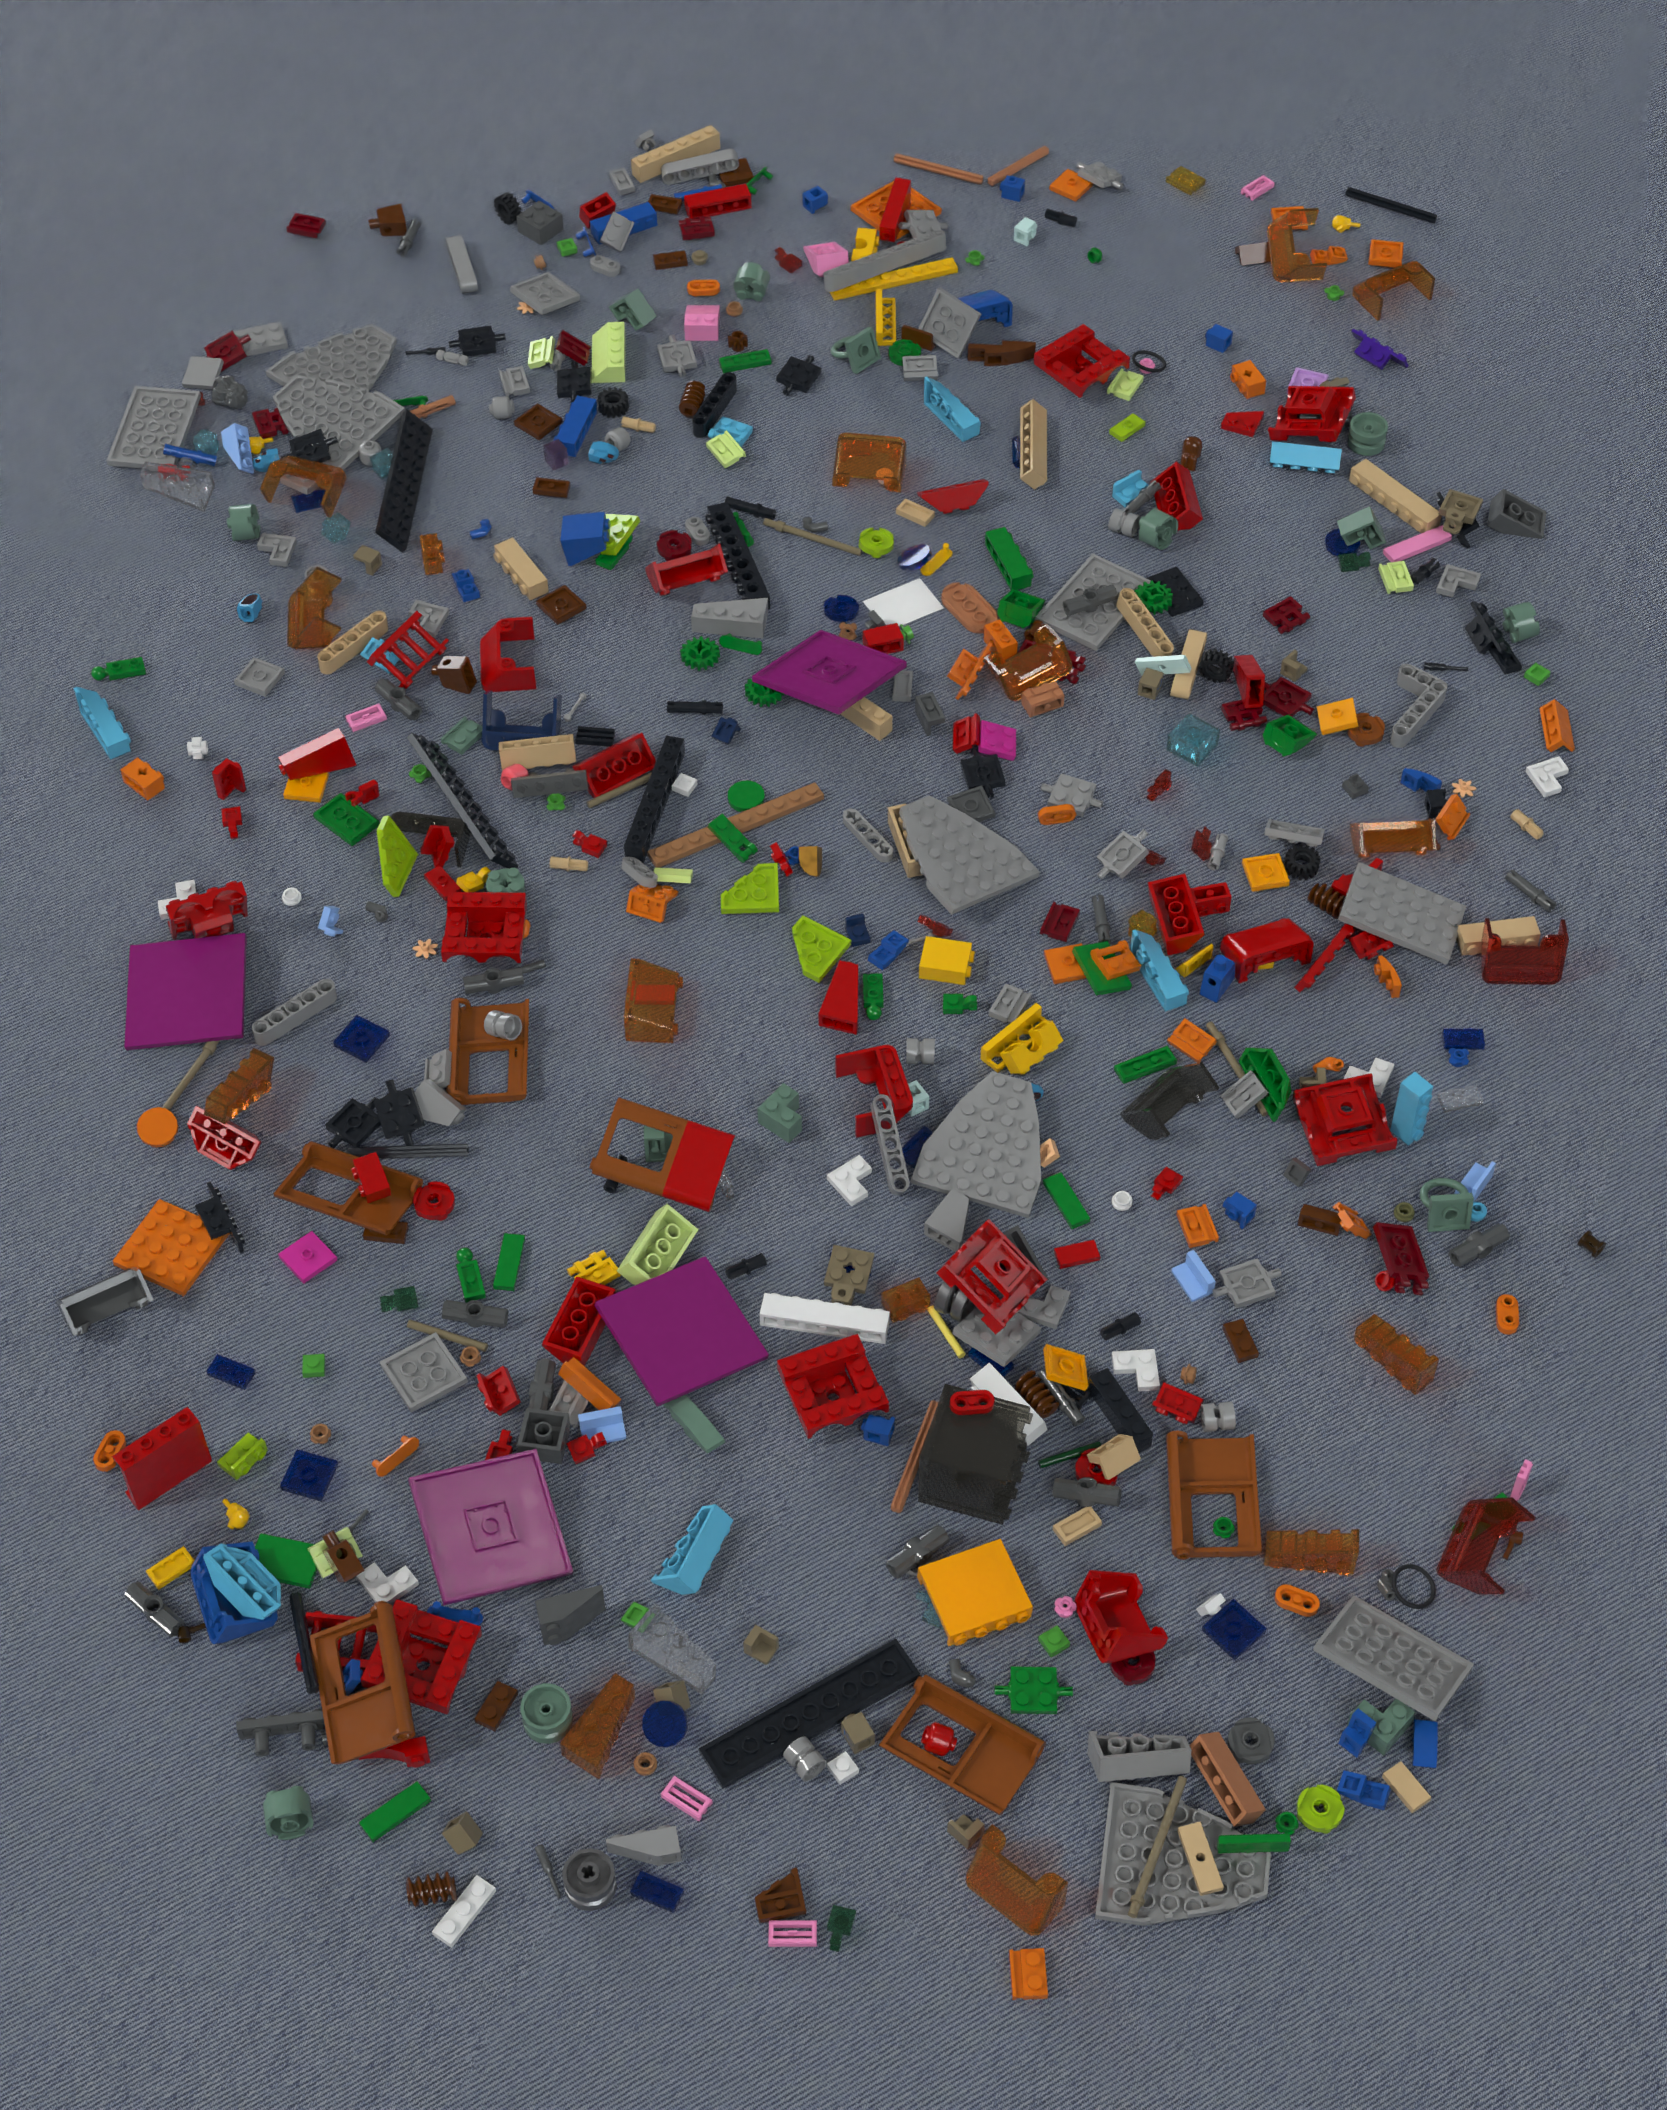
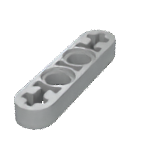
(864, 837)

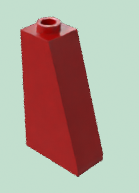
(897, 204)
(1249, 680)
(318, 756)
(840, 1004)

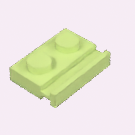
(541, 352)
(1125, 384)
(725, 449)
(1396, 577)
(317, 1552)

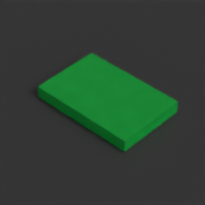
(345, 820)
(1094, 975)
(287, 1560)

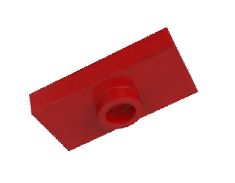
(441, 882)

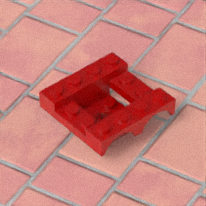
(1066, 364)
(1330, 402)
(209, 912)
(489, 915)
(1322, 1115)
(986, 1251)
(821, 1372)
(435, 1685)

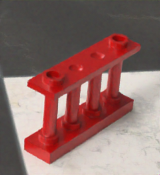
(402, 635)
(322, 1620)

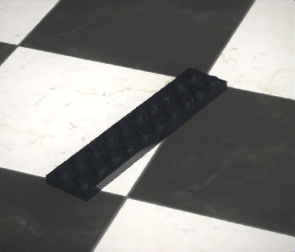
(404, 481)
(462, 801)
(809, 1713)

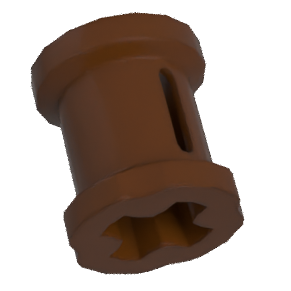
(1029, 634)

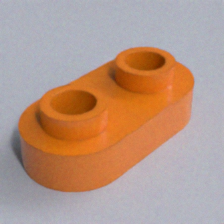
(703, 287)
(1057, 814)
(1507, 1312)
(107, 1450)
(1298, 1599)

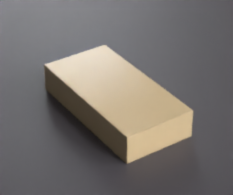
(915, 512)
(1077, 1525)
(1406, 1787)

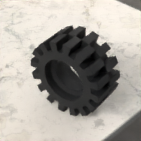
(507, 207)
(608, 408)
(1215, 673)
(1305, 854)

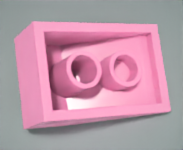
(825, 256)
(702, 322)

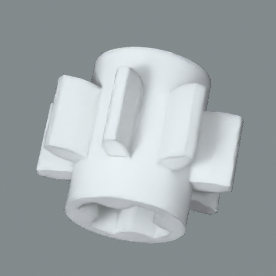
(197, 748)

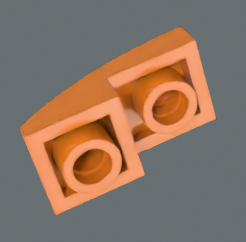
(1333, 256)
(1388, 975)

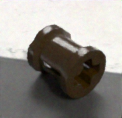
(1591, 1244)

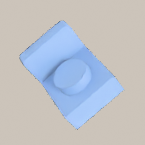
(328, 920)

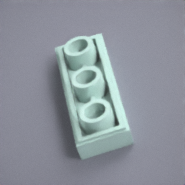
(1166, 664)

